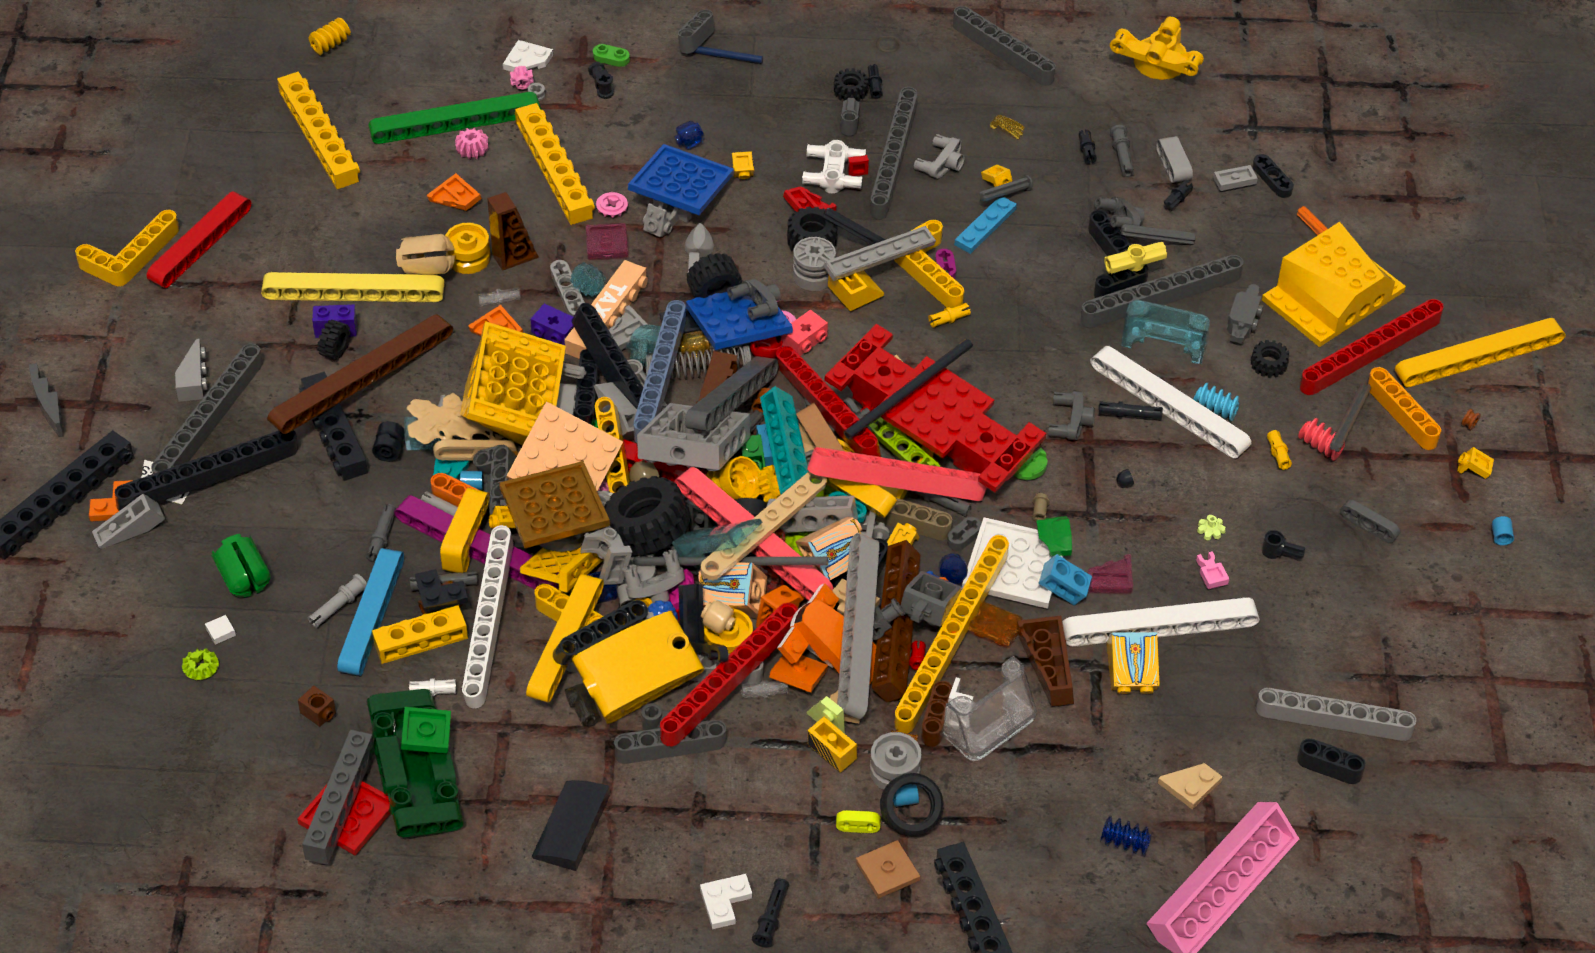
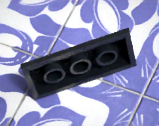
(572, 824)

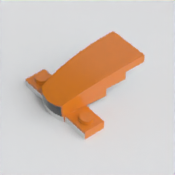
(820, 628)

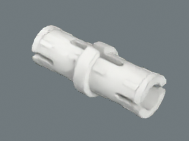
(435, 686)

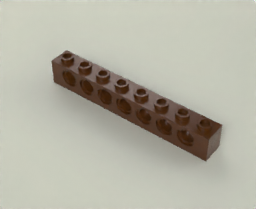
(894, 646)

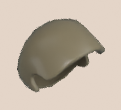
(641, 470)

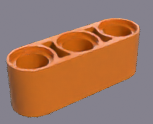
(449, 488)

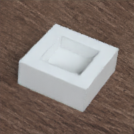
(220, 629)

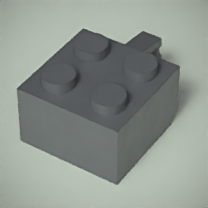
(929, 598)

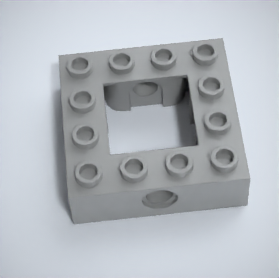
(702, 449)

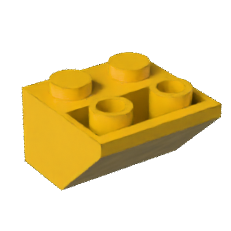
(855, 289)

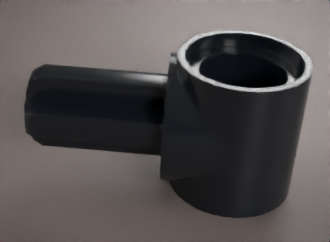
(1276, 544)

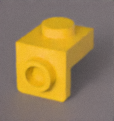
(742, 165)

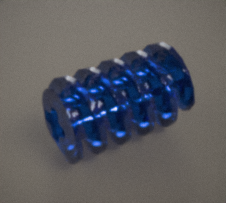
(1126, 835)

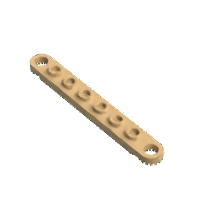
(772, 517)

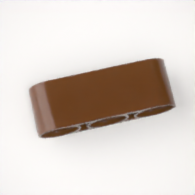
(933, 721)

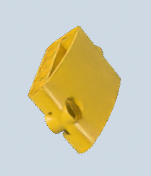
(637, 666)

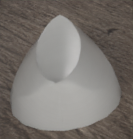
(699, 241)

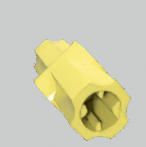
(1135, 257)

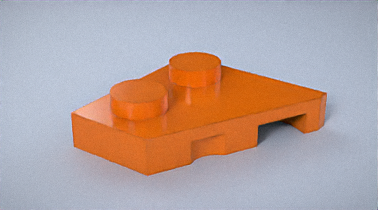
(455, 193)
(496, 316)

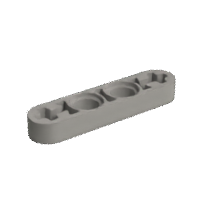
(565, 291)

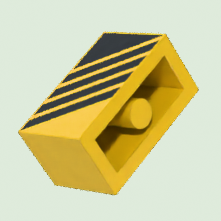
(832, 744)

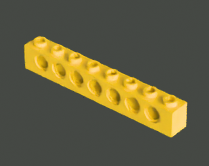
(318, 130)
(554, 164)

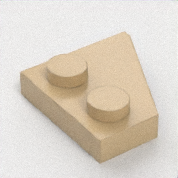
(1191, 784)

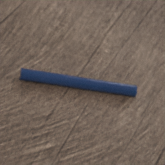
(729, 54)

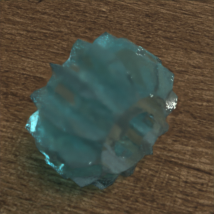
(588, 279)

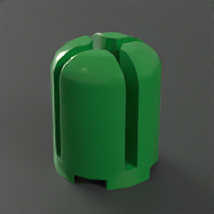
(241, 565)

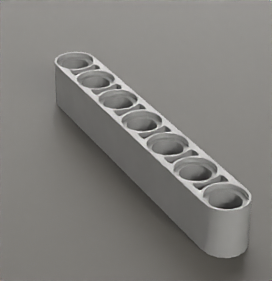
(1335, 714)

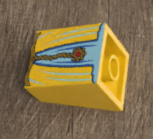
(1133, 662)

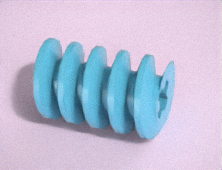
(1217, 401)

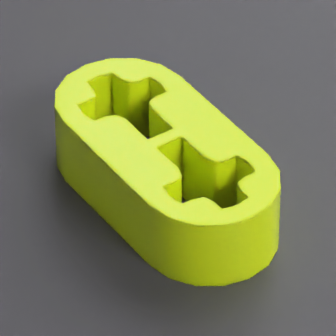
(858, 821)

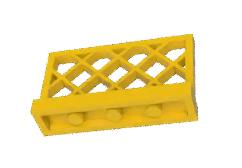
(568, 573)

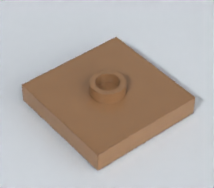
(887, 869)

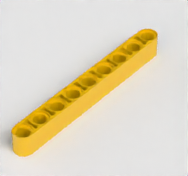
(1479, 352)

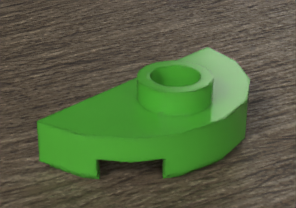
(1033, 467)

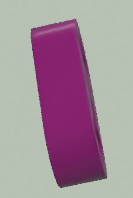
(949, 264)

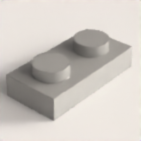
(1235, 177)

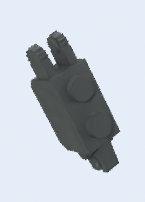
(1244, 313)

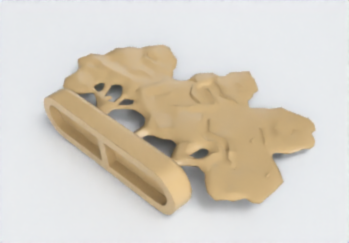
(448, 419)

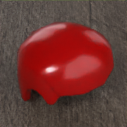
(766, 347)

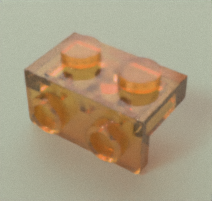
(995, 624)

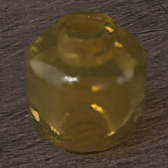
(694, 342)

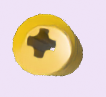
(329, 35)

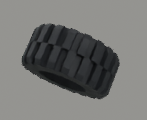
(648, 514)

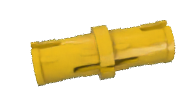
(949, 315)
(1279, 449)

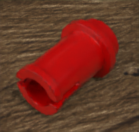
(917, 655)

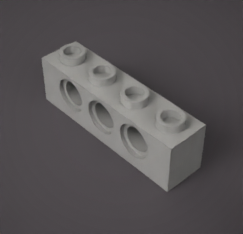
(820, 513)

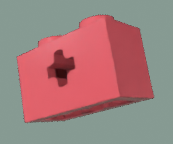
(807, 332)

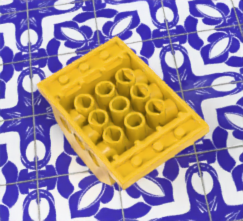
(1330, 286)
(511, 381)

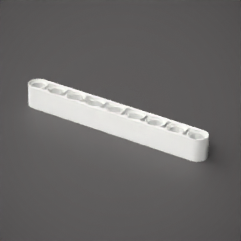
(1175, 403)
(1163, 620)
(490, 624)

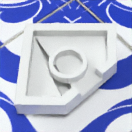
(527, 55)

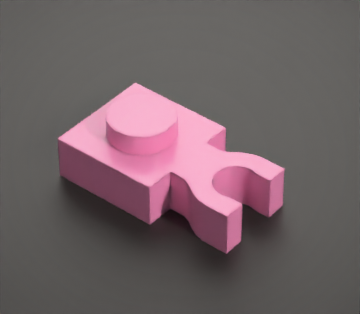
(1211, 573)

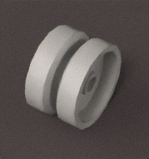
(893, 756)

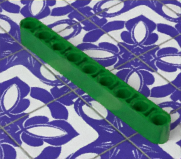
(449, 118)

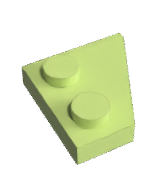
(829, 710)

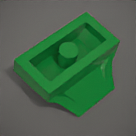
(1056, 535)

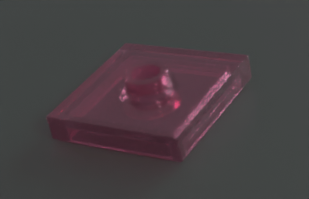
(606, 241)

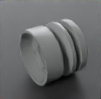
(809, 262)

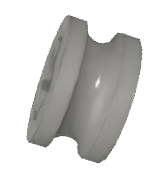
(537, 88)

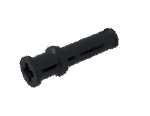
(768, 921)

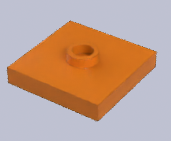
(802, 675)

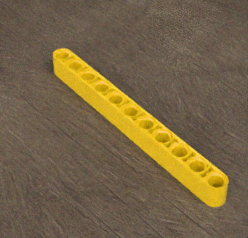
(948, 640)

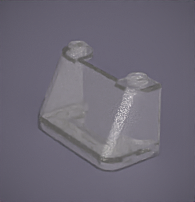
(993, 720)

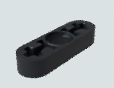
(1274, 183)

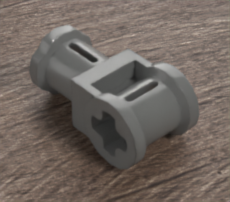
(884, 616)

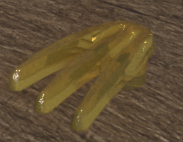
(1008, 124)

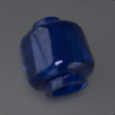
(689, 134)
(958, 566)

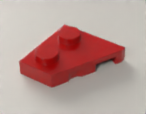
(802, 198)

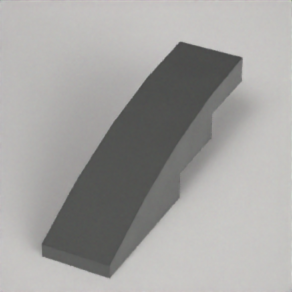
(47, 400)

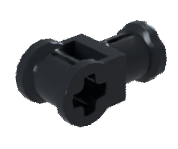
(602, 79)

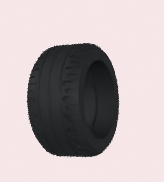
(932, 791)

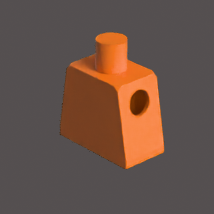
(775, 598)

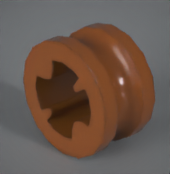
(1470, 419)

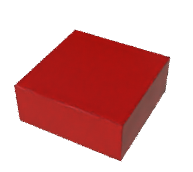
(858, 165)

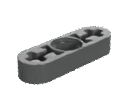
(1358, 515)

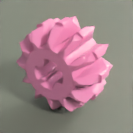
(471, 143)

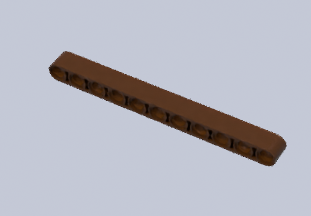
(359, 374)

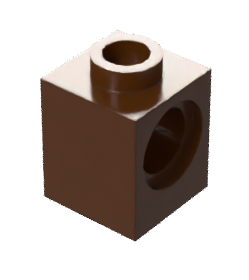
(316, 698)

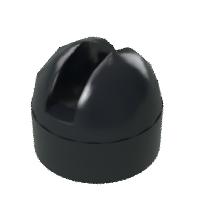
(1125, 478)

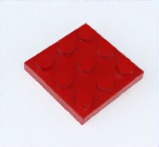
(364, 818)

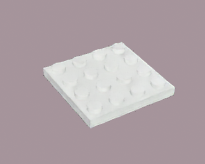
(1023, 566)

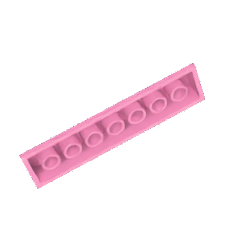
(1224, 879)

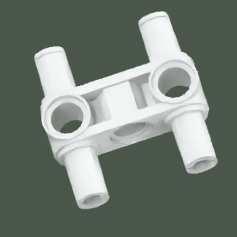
(833, 176)

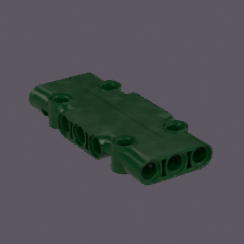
(409, 776)

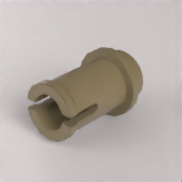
(1040, 506)

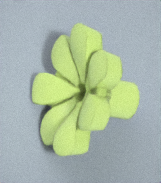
(1210, 527)

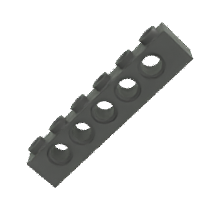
(338, 797)

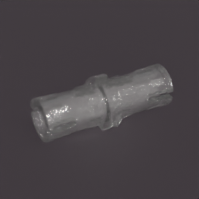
(499, 297)
(763, 689)

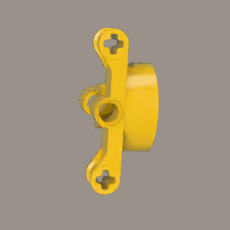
(1161, 54)

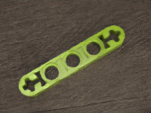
(900, 438)

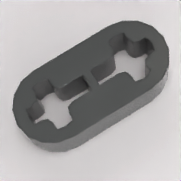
(962, 531)

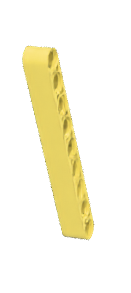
(353, 287)

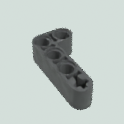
(498, 462)

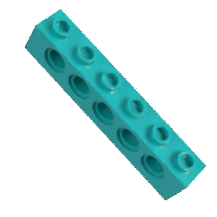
(784, 437)

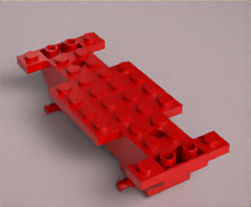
(941, 414)

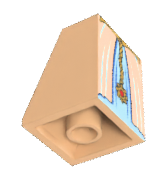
(831, 542)
(737, 588)

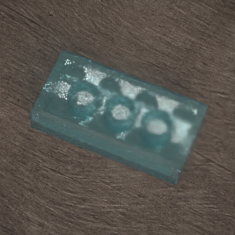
(714, 538)

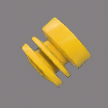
(738, 478)

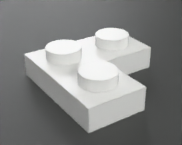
(719, 896)

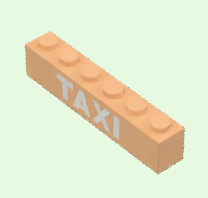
(612, 301)

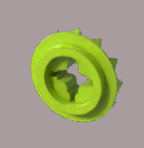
(205, 669)

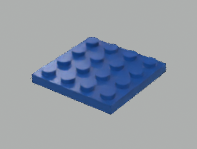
(681, 179)
(728, 324)

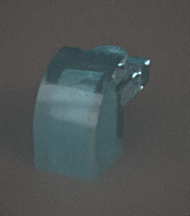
(643, 341)

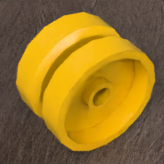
(470, 247)
(732, 639)

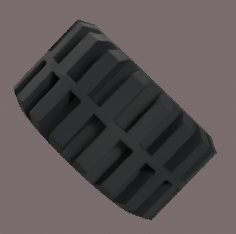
(810, 223)
(713, 275)

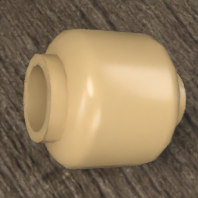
(718, 616)

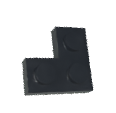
(436, 596)

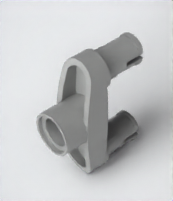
(948, 159)
(657, 586)

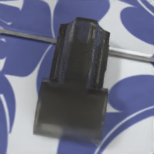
(583, 704)

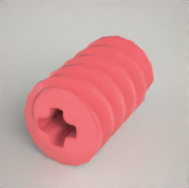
(1319, 438)

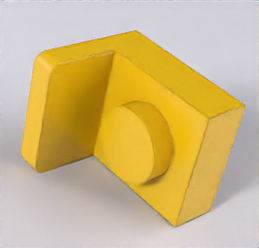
(997, 175)
(1475, 461)
(501, 516)
(902, 533)

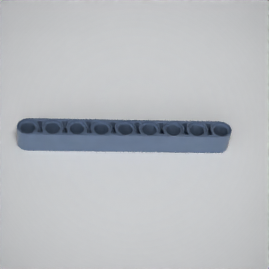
(661, 365)

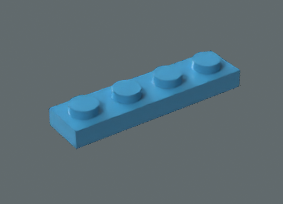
(985, 224)

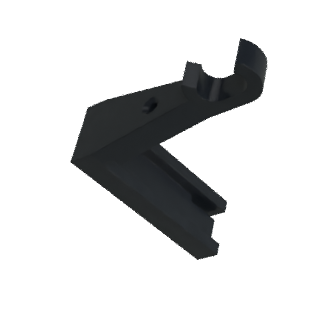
(692, 624)

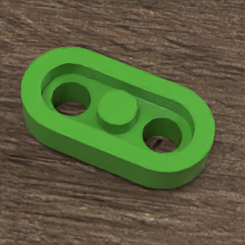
(611, 55)

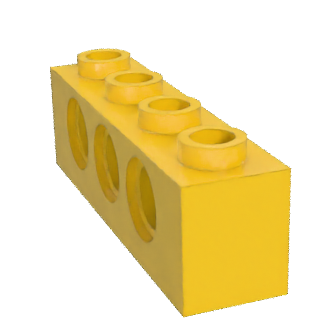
(419, 634)

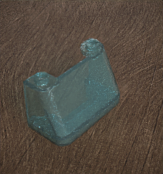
(1166, 324)

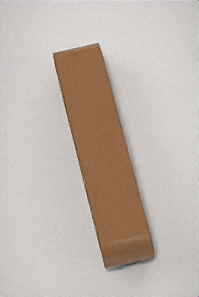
(818, 428)

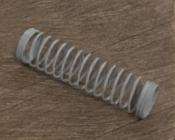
(745, 352)

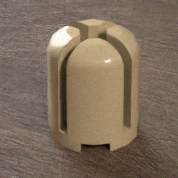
(418, 247)

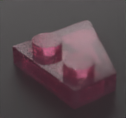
(1112, 577)

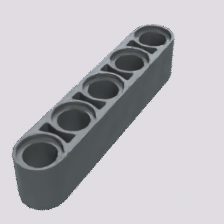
(707, 734)

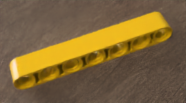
(573, 617)

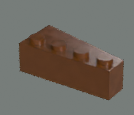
(508, 235)
(720, 369)
(1047, 651)

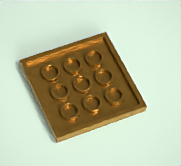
(554, 504)

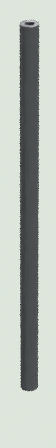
(696, 561)

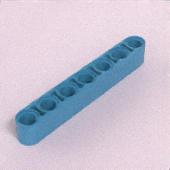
(370, 611)

